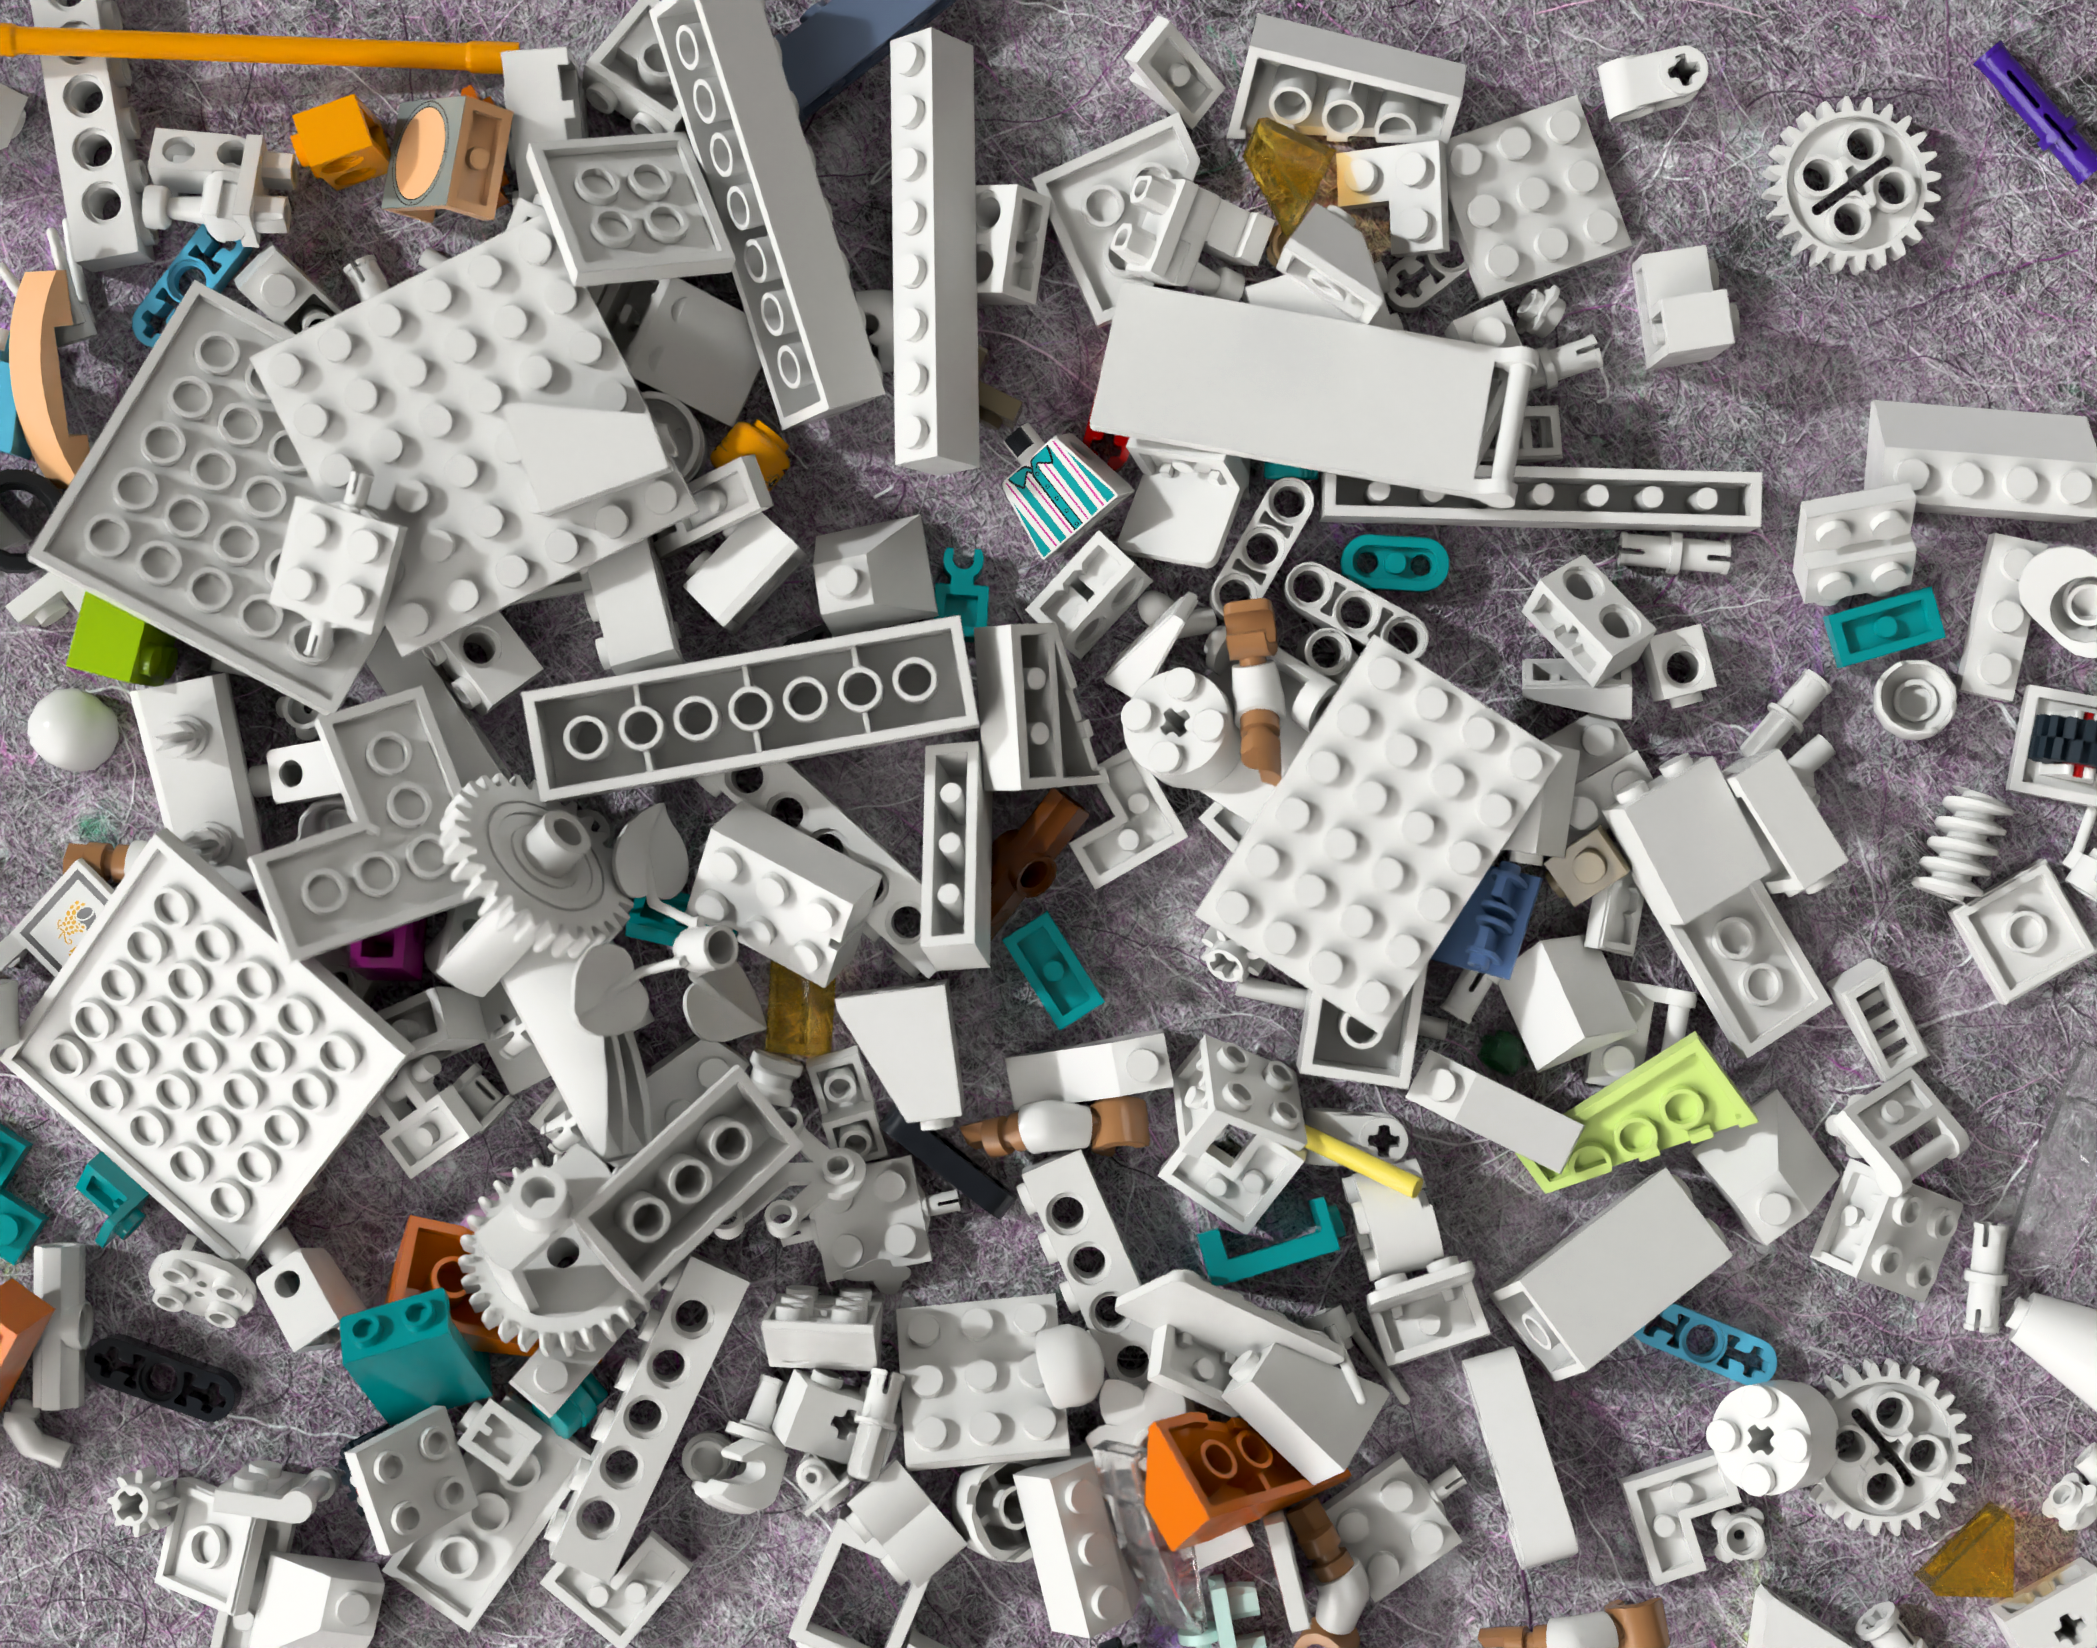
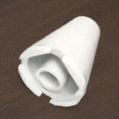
(2059, 1339)

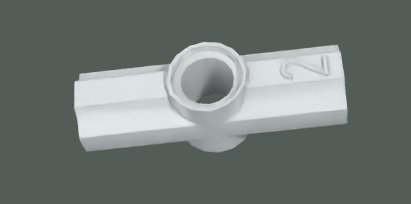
(61, 1348)

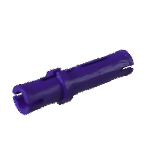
(2039, 112)

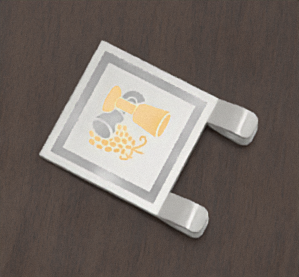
(58, 919)

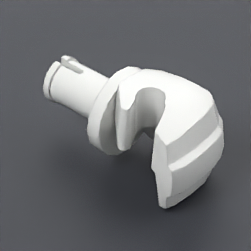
(760, 1456)

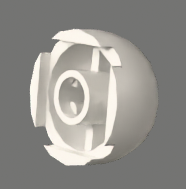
(989, 1511)

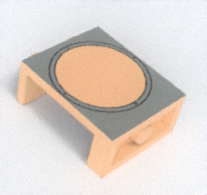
(447, 158)

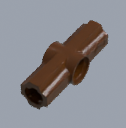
(1025, 857)

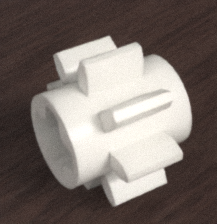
(1228, 958)
(144, 1501)

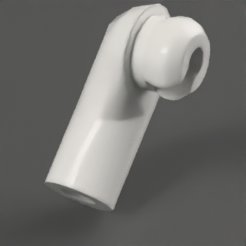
(1154, 604)
(1808, 760)
(28, 1438)

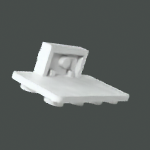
(1206, 1330)

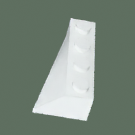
(1344, 86)

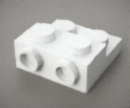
(632, 75)
(1855, 544)
(1603, 768)

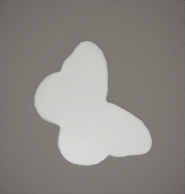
(885, 1276)

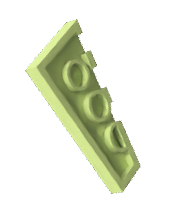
(1652, 1108)

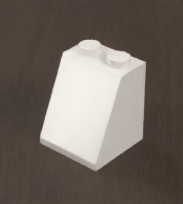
(911, 1046)

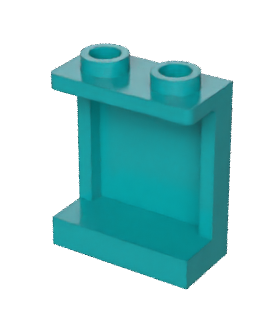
(1322, 1241)
(413, 1357)

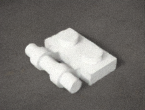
(431, 1130)

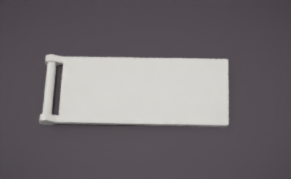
(1310, 391)

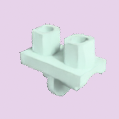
(1229, 1603)

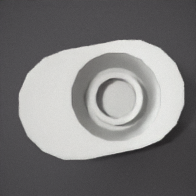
(2062, 596)

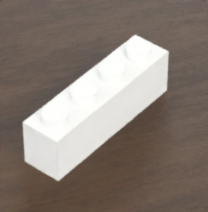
(956, 858)

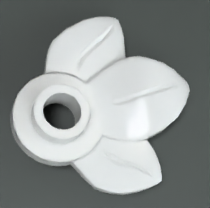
(1131, 1411)

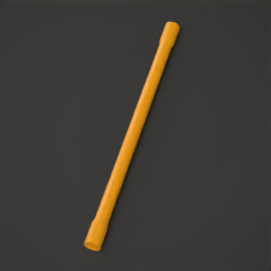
(473, 56)

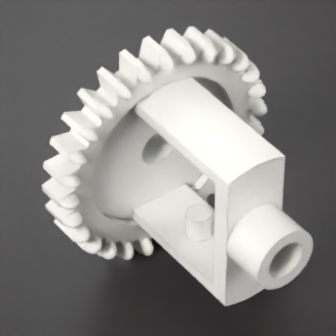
(538, 878)
(518, 1256)

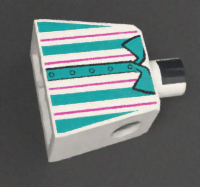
(1059, 489)

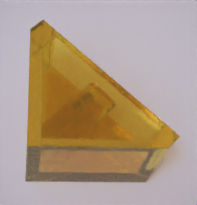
(1286, 169)
(1976, 1559)

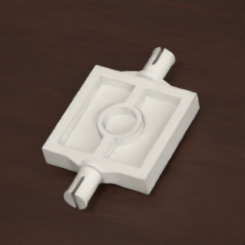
(338, 565)
(881, 1221)
(1394, 1522)

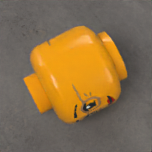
(758, 440)

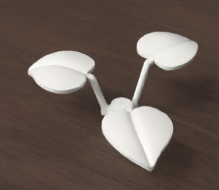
(606, 988)

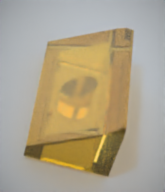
(798, 1014)

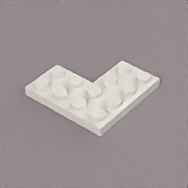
(389, 859)

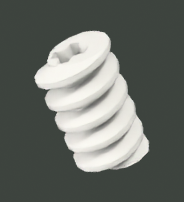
(1962, 845)

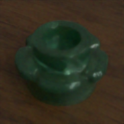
(1502, 1053)

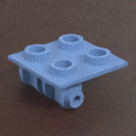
(1492, 923)

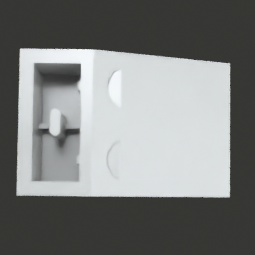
(684, 344)
(824, 1329)

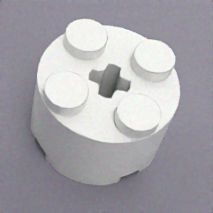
(1155, 725)
(1392, 1228)
(1774, 1437)

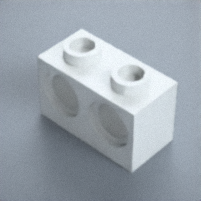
(1009, 243)
(1090, 594)
(1588, 620)

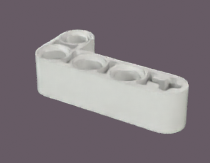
(1520, 1459)

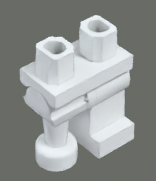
(231, 177)
(1180, 226)

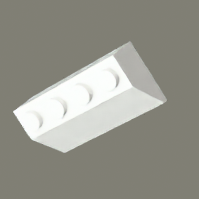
(1985, 461)
(686, 1182)

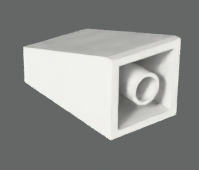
(1612, 1275)

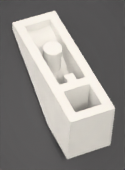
(1091, 1070)
(1495, 1111)

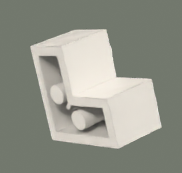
(1681, 307)

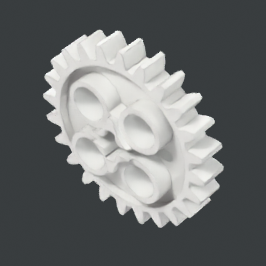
(1877, 224)
(1917, 1417)

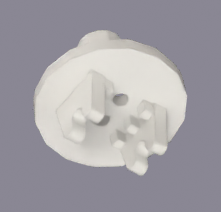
(201, 1285)

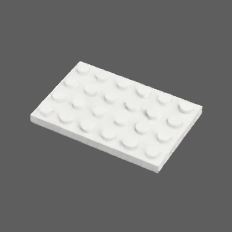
(1377, 834)

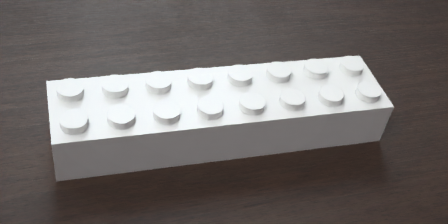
(770, 206)
(750, 710)

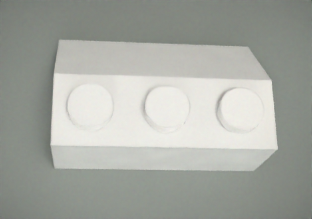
(1075, 1546)

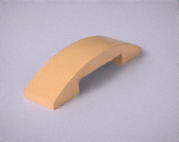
(36, 376)

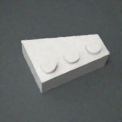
(547, 105)
(633, 611)
(1030, 712)

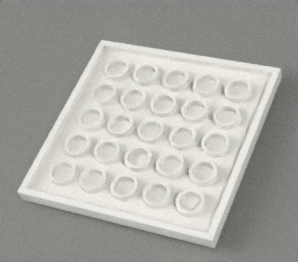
(417, 399)
(193, 506)
(204, 1052)

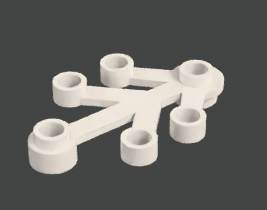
(813, 1173)

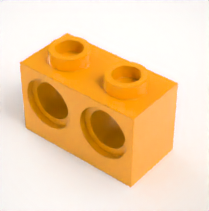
(341, 142)

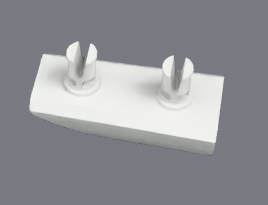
(201, 772)
(595, 1074)

